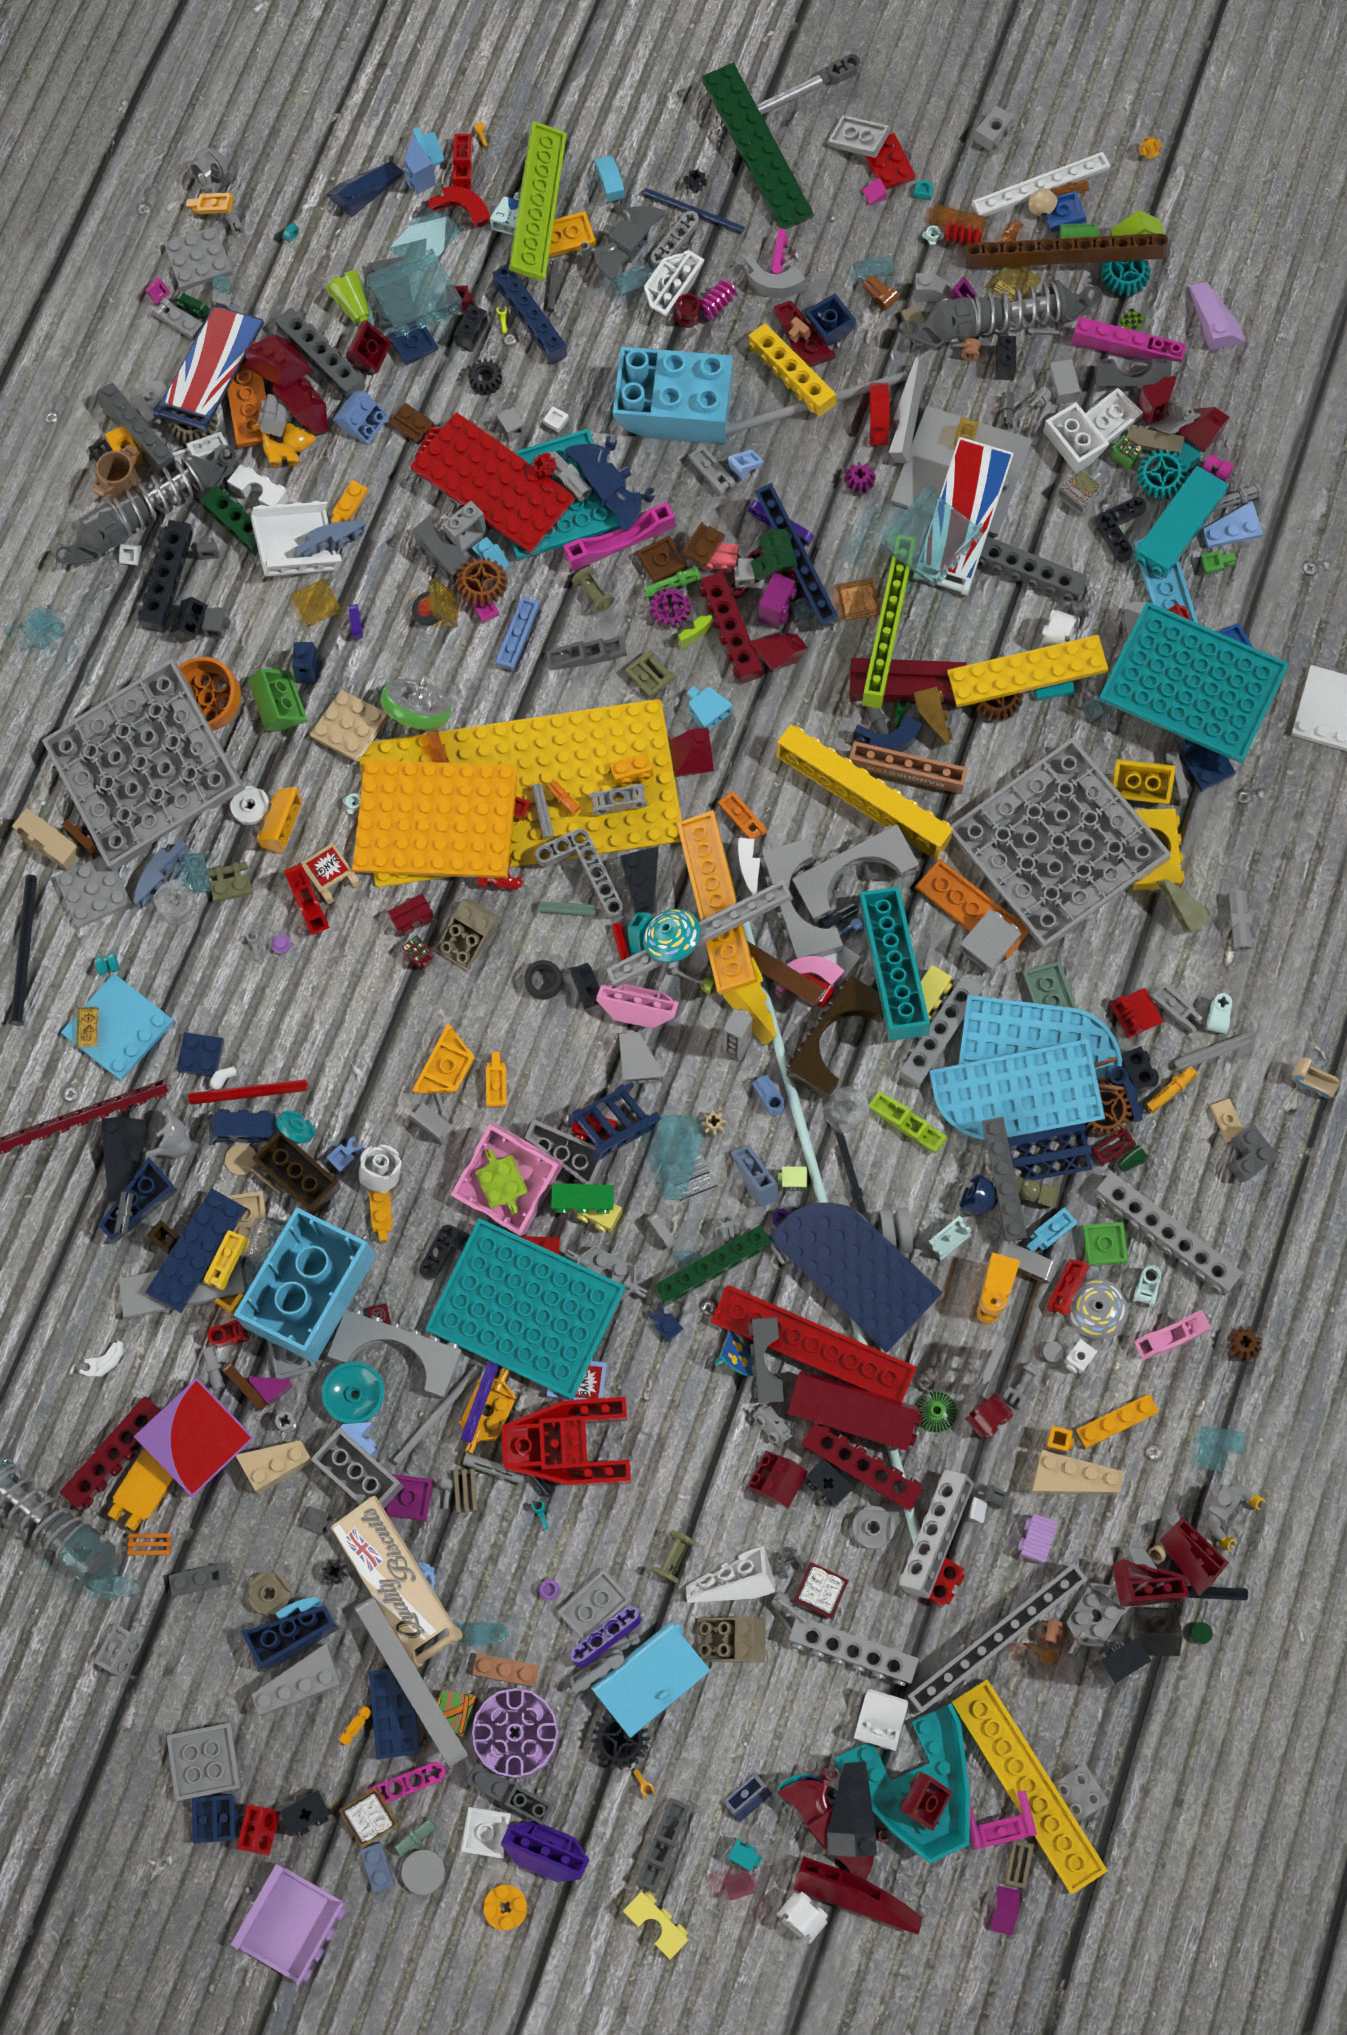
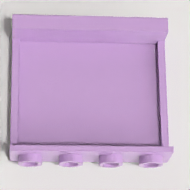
(289, 1924)

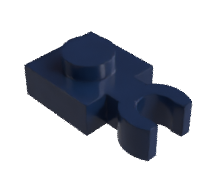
(666, 1325)

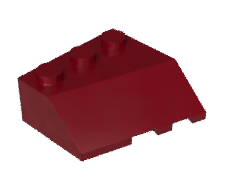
(277, 360)

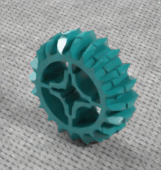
(1128, 281)
(1170, 473)

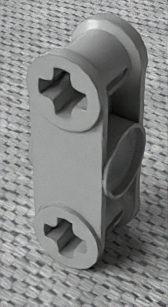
(629, 801)

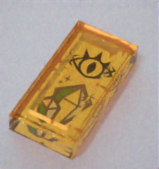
(87, 1026)

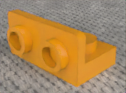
(631, 770)

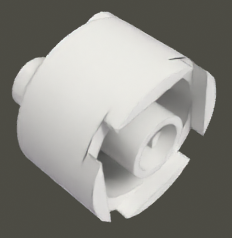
(1060, 628)
(379, 1168)
(803, 1917)

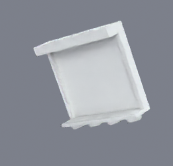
(284, 528)

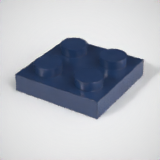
(414, 345)
(200, 1054)

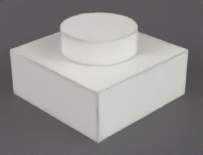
(555, 419)

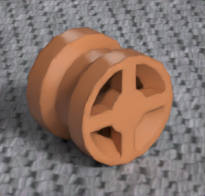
(970, 349)

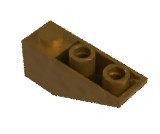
(929, 707)

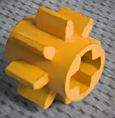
(1150, 147)

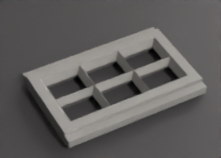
(990, 1366)

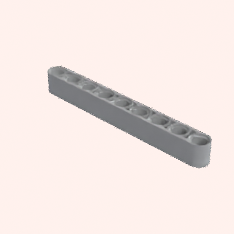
(411, 1682)

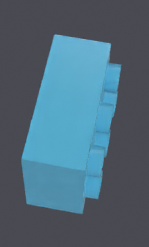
(305, 1285)

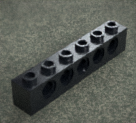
(158, 619)

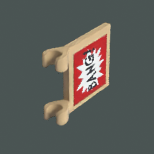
(327, 869)

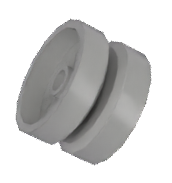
(898, 1231)

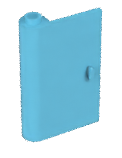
(650, 1679)

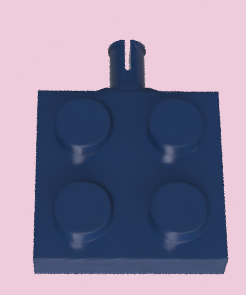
(215, 1819)

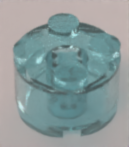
(42, 626)

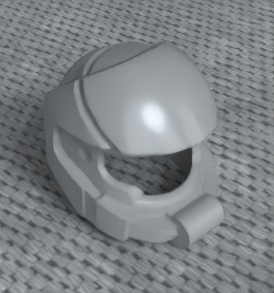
(207, 164)

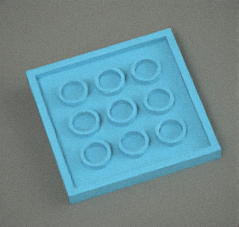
(126, 1027)

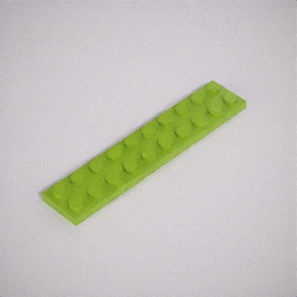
(537, 201)

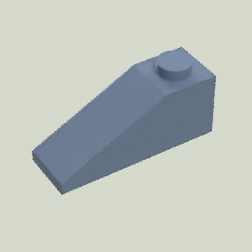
(756, 1176)

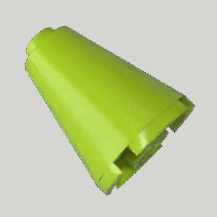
(350, 296)

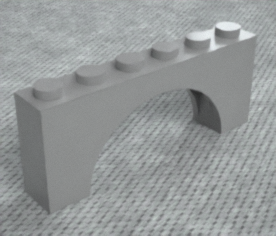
(885, 848)
(805, 939)
(359, 1332)

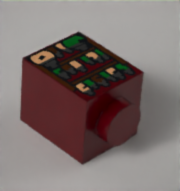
(418, 953)

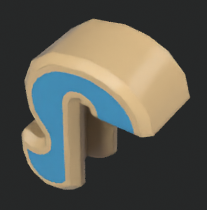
(1314, 1079)

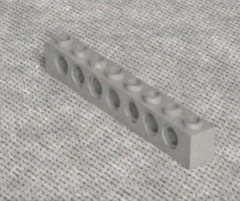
(1179, 1234)

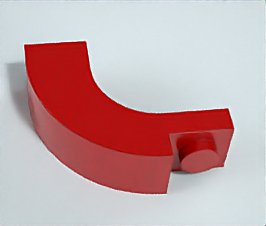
(462, 198)
(879, 413)
(306, 899)

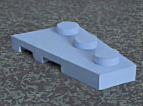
(1233, 528)

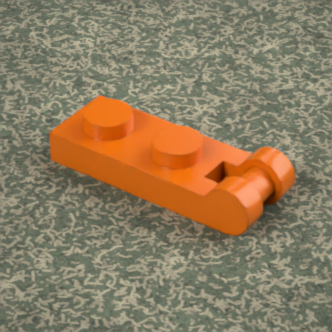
(741, 816)

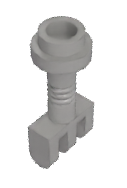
(1031, 1370)

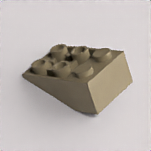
(468, 933)
(731, 1639)

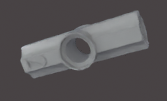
(570, 478)
(1240, 920)

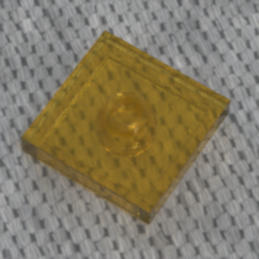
(316, 602)

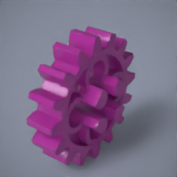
(678, 613)

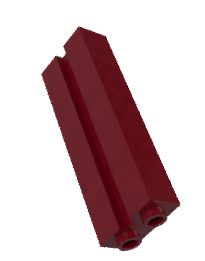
(904, 679)
(855, 1411)

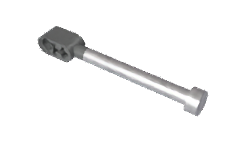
(815, 82)

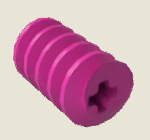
(717, 298)

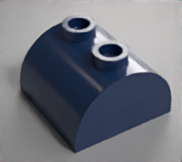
(831, 319)

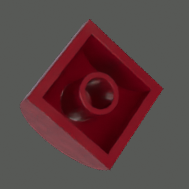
(368, 348)
(925, 1800)

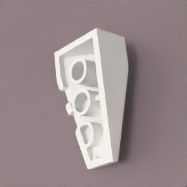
(742, 1579)

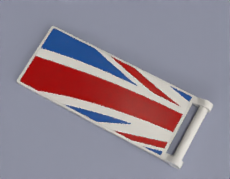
(974, 491)

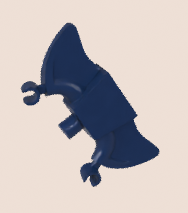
(609, 483)

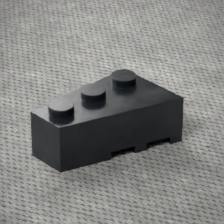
(641, 878)

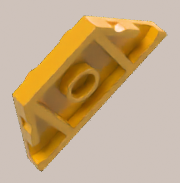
(445, 1066)

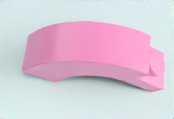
(817, 967)
(1172, 1336)

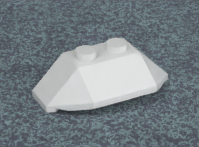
(672, 279)

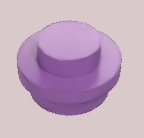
(281, 944)
(549, 1590)

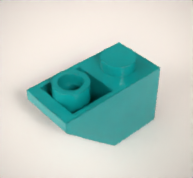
(636, 931)

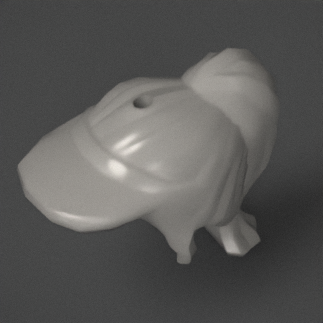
(174, 1140)

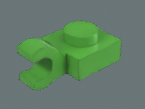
(1214, 562)

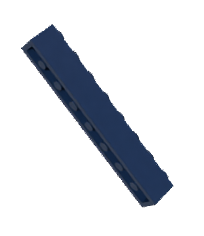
(804, 570)

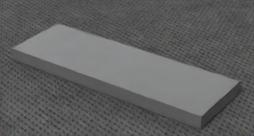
(138, 1303)

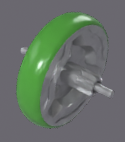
(415, 704)

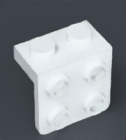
(881, 1719)

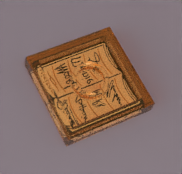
(857, 599)

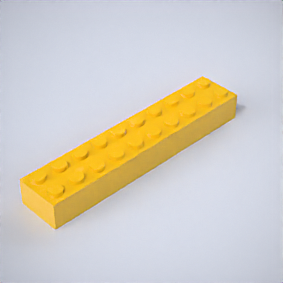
(863, 791)

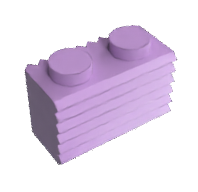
(1037, 1539)

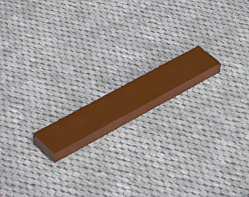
(786, 976)

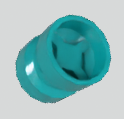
(107, 963)

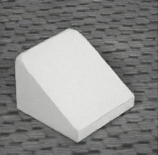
(129, 554)
(977, 1510)

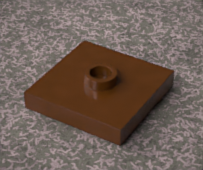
(661, 559)

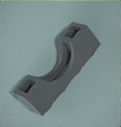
(1107, 374)
(768, 1387)

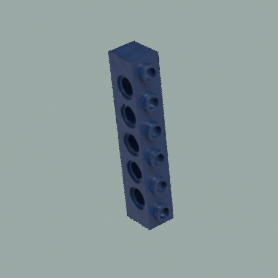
(530, 314)

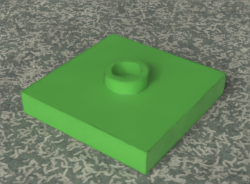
(1105, 1244)

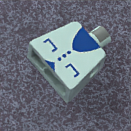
(505, 215)

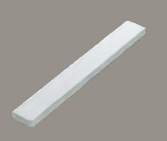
(1022, 191)

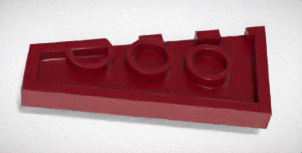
(811, 351)

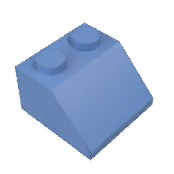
(418, 168)

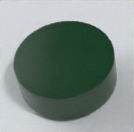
(1201, 1633)

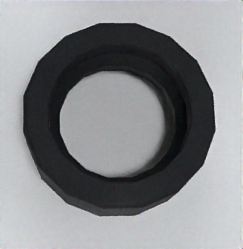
(545, 994)

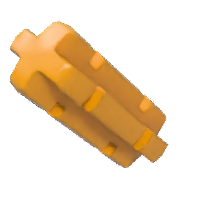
(355, 1725)

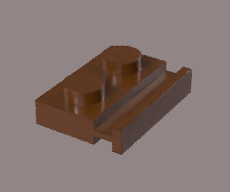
(411, 423)
(703, 544)
(85, 842)

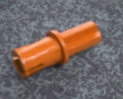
(564, 797)

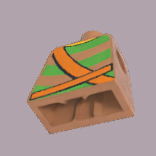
(457, 1709)

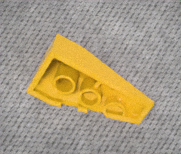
(753, 1001)

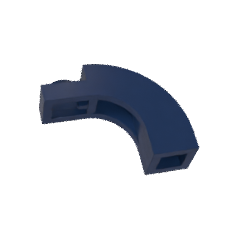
(898, 740)

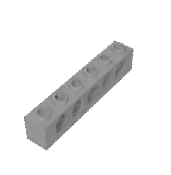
(917, 1074)
(938, 1544)
(906, 1662)

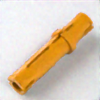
(1178, 1083)

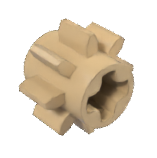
(717, 1117)

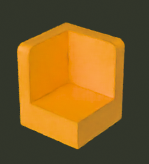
(230, 1304)

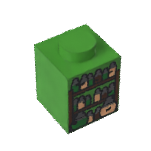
(1126, 452)

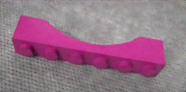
(589, 550)

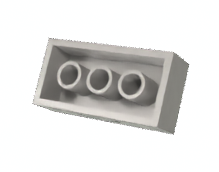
(356, 1470)

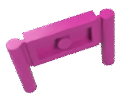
(1004, 1829)

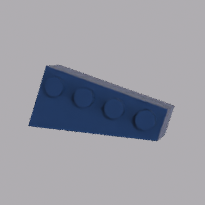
(283, 1639)

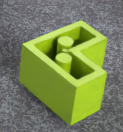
(1138, 224)

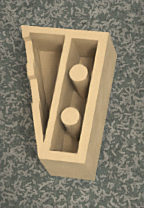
(274, 1464)

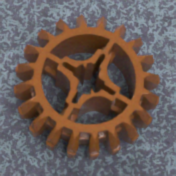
(495, 583)
(1116, 1122)

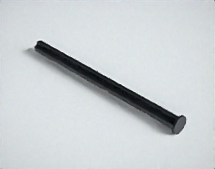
(23, 951)

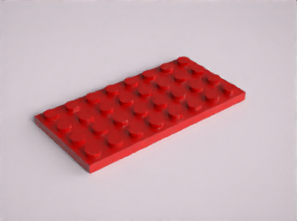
(504, 486)

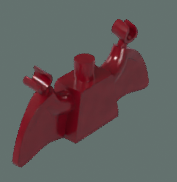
(812, 1803)

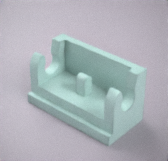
(949, 1238)

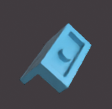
(430, 146)

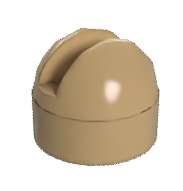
(1157, 1554)

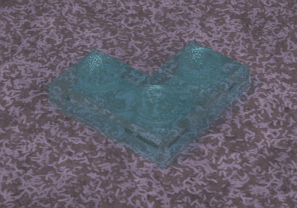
(1215, 1441)

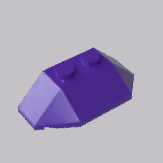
(545, 1851)

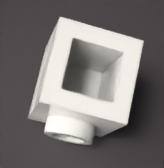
(1080, 1357)

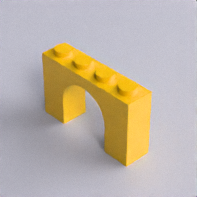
(1164, 825)

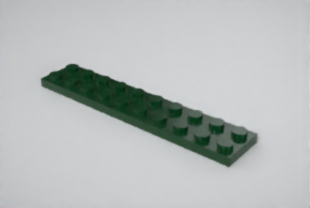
(757, 146)

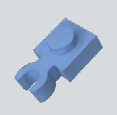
(343, 1156)

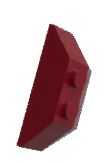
(304, 404)

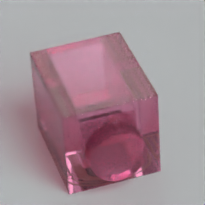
(740, 1885)

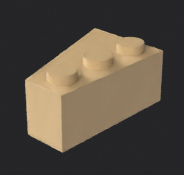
(46, 839)

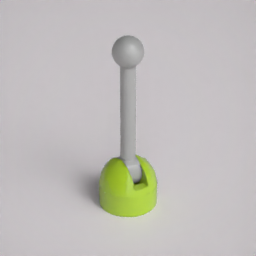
(707, 984)

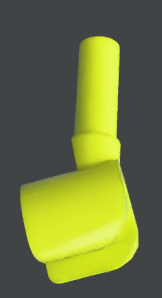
(502, 316)

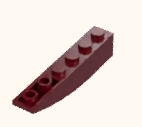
(854, 1894)

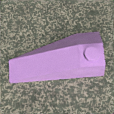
(1216, 320)

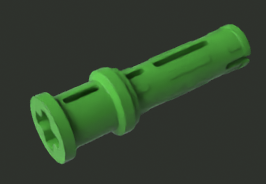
(681, 578)

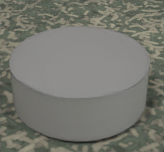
(1052, 1352)

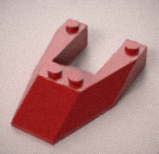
(554, 1443)

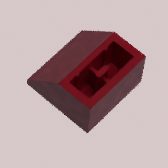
(1155, 399)
(777, 1479)

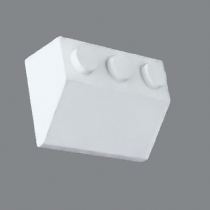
(1075, 437)

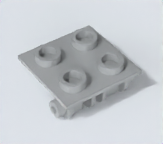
(1178, 416)
(1081, 1792)

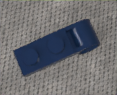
(1131, 1091)

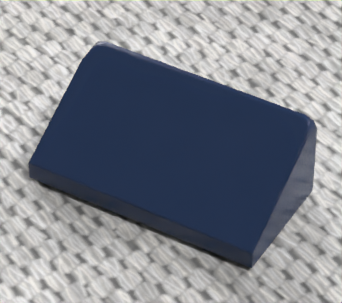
(747, 1797)

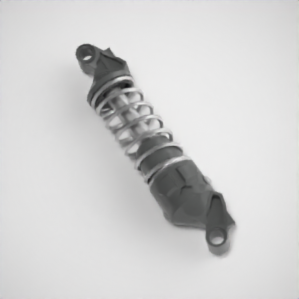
(968, 317)
(114, 522)

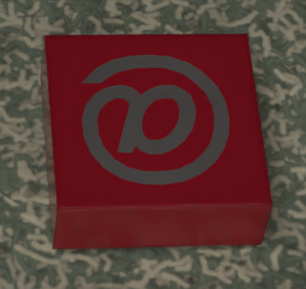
(380, 1311)

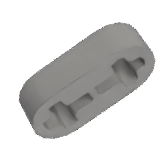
(661, 1231)

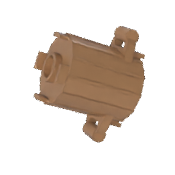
(117, 473)

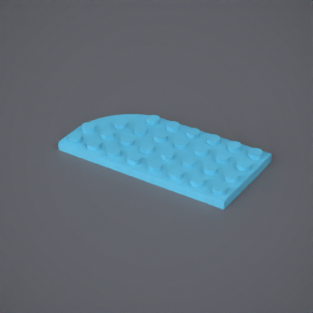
(1009, 1027)
(1027, 1089)

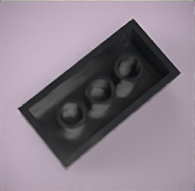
(1119, 1662)

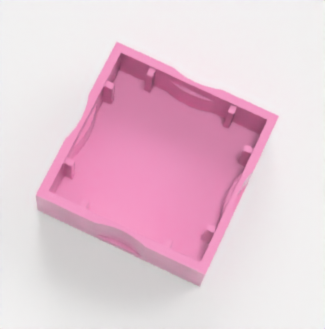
(535, 1166)

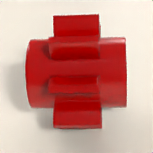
(545, 464)

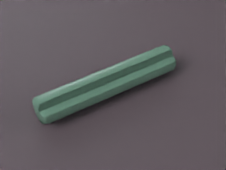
(567, 908)

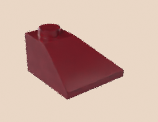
(1204, 428)
(779, 649)
(692, 752)

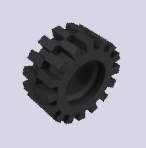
(485, 367)

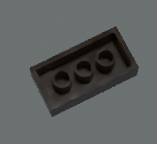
(296, 1173)

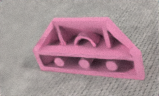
(637, 1005)

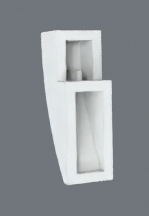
(748, 865)

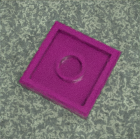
(412, 1500)

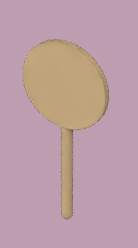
(240, 1162)

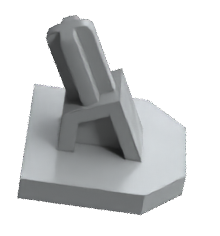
(148, 398)

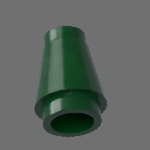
(1133, 1158)

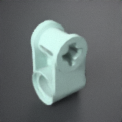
(1219, 1017)
(1147, 1290)

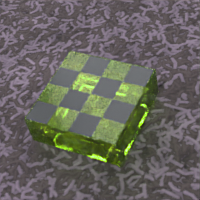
(1132, 320)

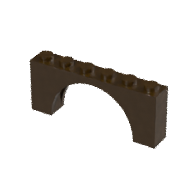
(808, 1066)

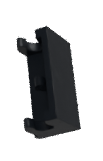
(585, 984)

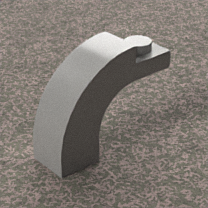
(773, 285)

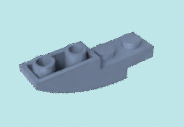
(333, 535)
(153, 875)

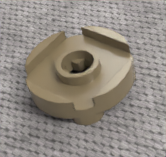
(258, 1591)

